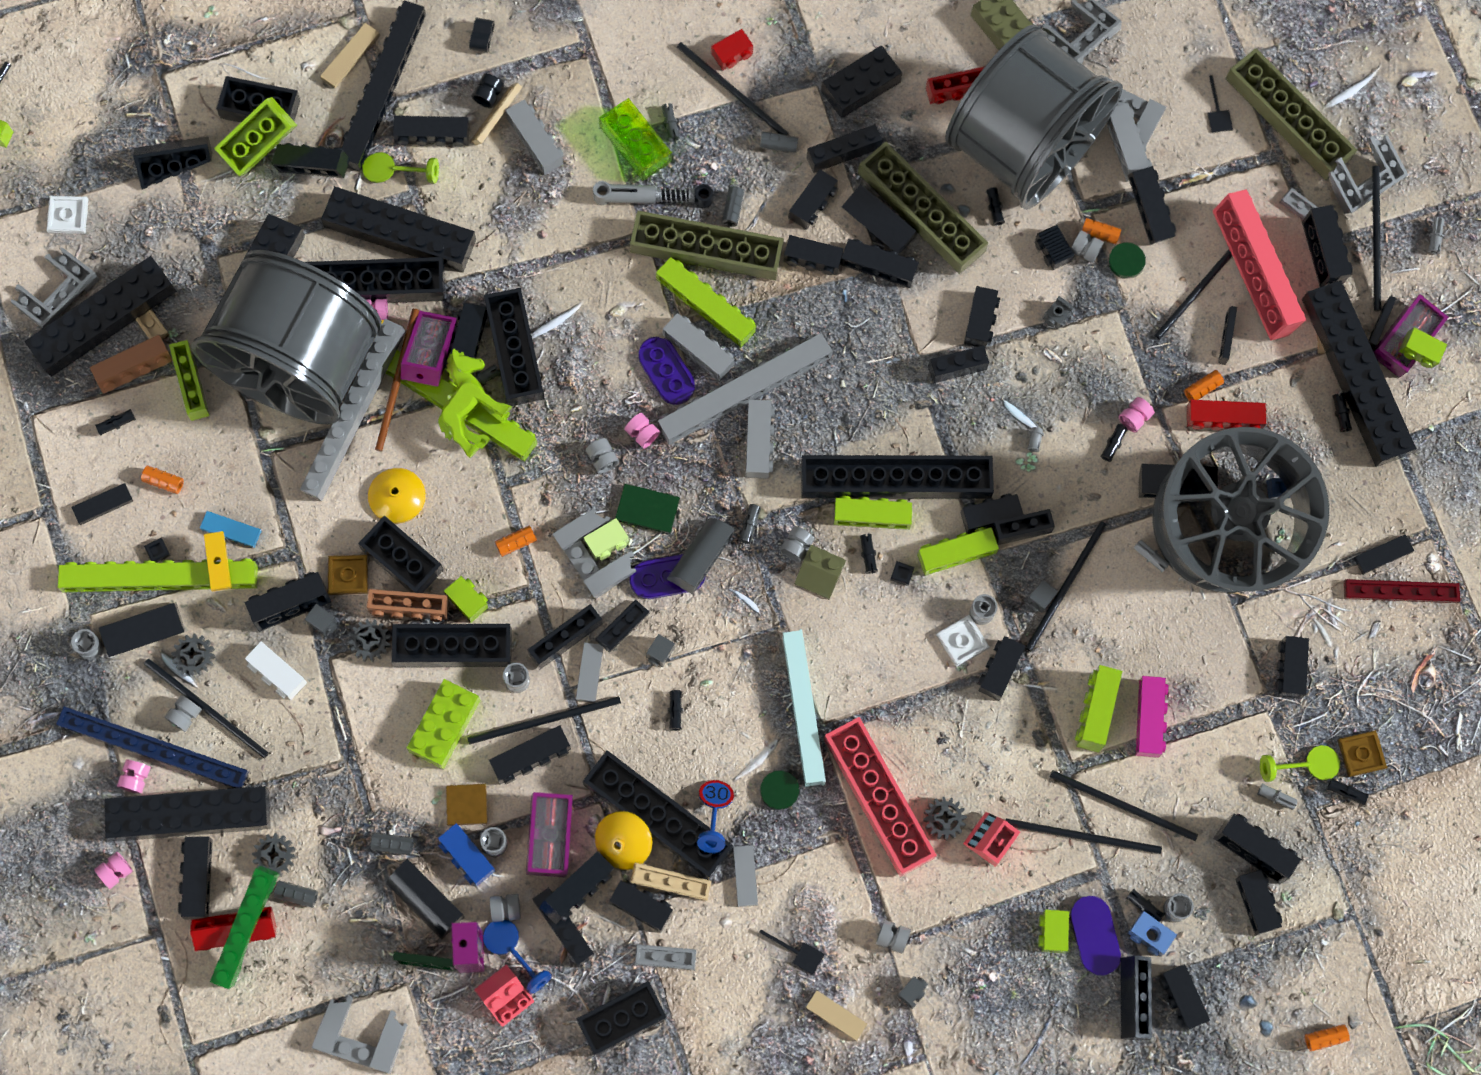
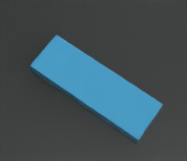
(232, 529)

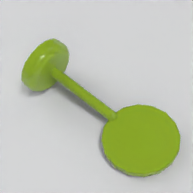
(381, 167)
(1320, 761)

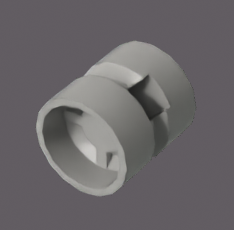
(1086, 246)
(601, 454)
(797, 543)
(983, 609)
(86, 644)
(516, 677)
(183, 713)
(493, 841)
(505, 907)
(1178, 907)
(893, 936)

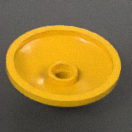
(401, 506)
(630, 833)

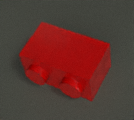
(732, 50)

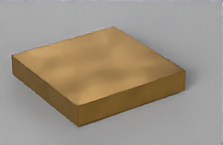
(347, 574)
(1362, 753)
(466, 804)

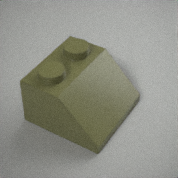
(820, 572)

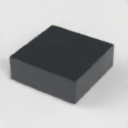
(157, 550)
(902, 573)

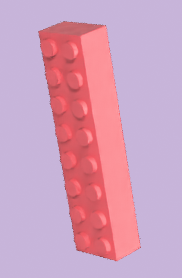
(1259, 265)
(879, 797)

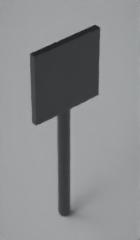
(1219, 120)
(807, 957)

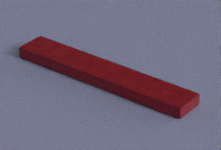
(1401, 591)

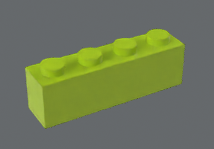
(189, 380)
(873, 513)
(957, 551)

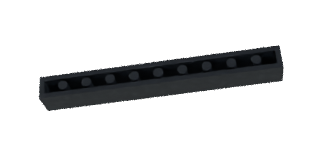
(382, 83)

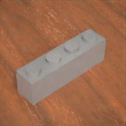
(534, 136)
(1127, 140)
(698, 346)
(758, 439)

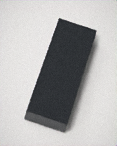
(1381, 321)
(1227, 335)
(102, 504)
(1384, 554)
(622, 626)

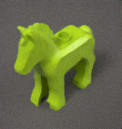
(465, 401)

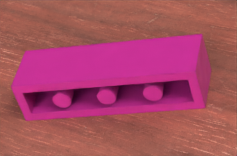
(1151, 716)

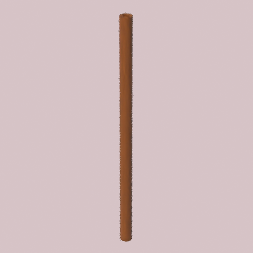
(395, 385)

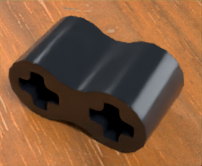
(481, 35)

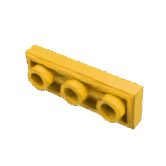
(216, 550)

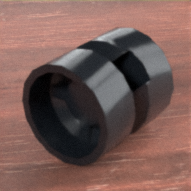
(487, 90)

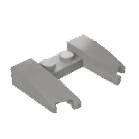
(1103, 26)
(1147, 112)
(1391, 171)
(78, 279)
(596, 579)
(379, 1058)

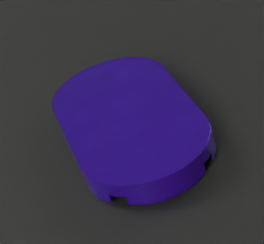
(666, 370)
(651, 578)
(1095, 935)

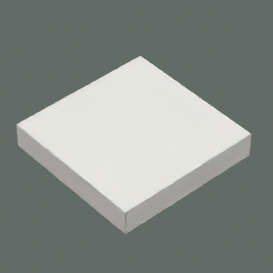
(67, 214)
(962, 640)

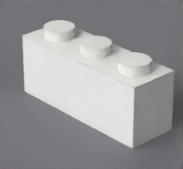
(275, 671)

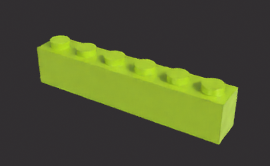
(706, 302)

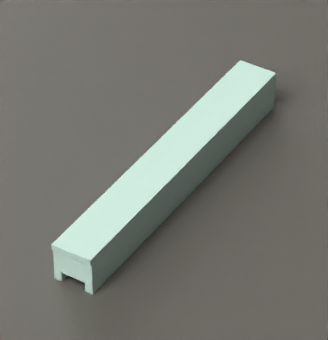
(803, 708)

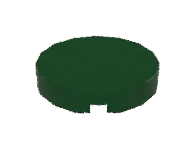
(1127, 260)
(779, 790)

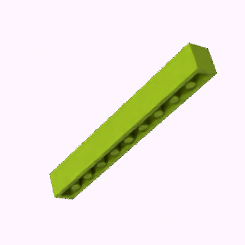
(506, 434)
(151, 576)

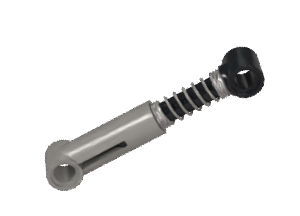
(650, 194)

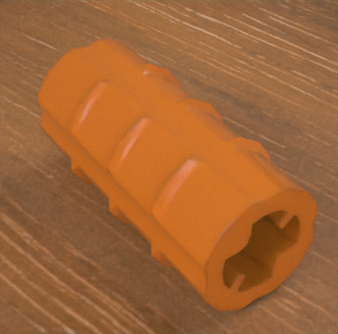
(1101, 231)
(1204, 386)
(162, 479)
(515, 540)
(1327, 1037)

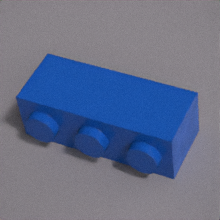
(465, 855)

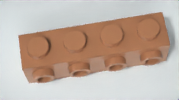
(131, 364)
(408, 605)

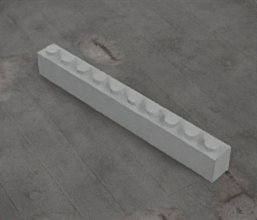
(744, 388)
(353, 409)

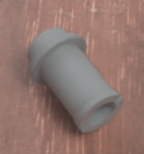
(1035, 439)

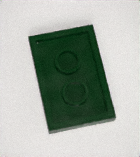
(647, 509)
(424, 961)

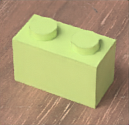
(606, 540)

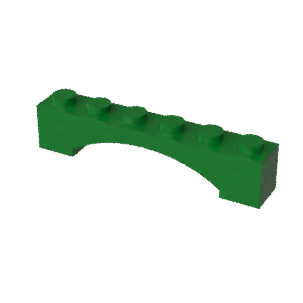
(234, 950)

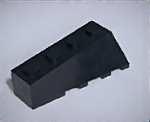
(170, 159)

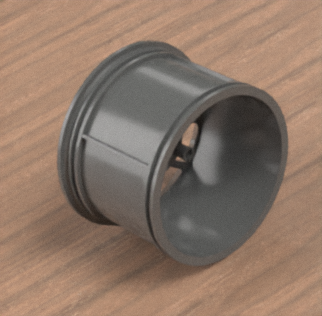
(1032, 115)
(288, 336)
(1244, 511)

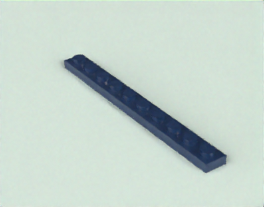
(152, 748)

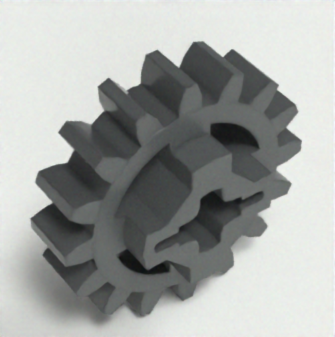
(368, 648)
(184, 654)
(953, 818)
(274, 846)

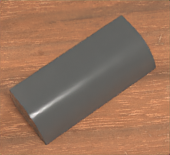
(701, 555)

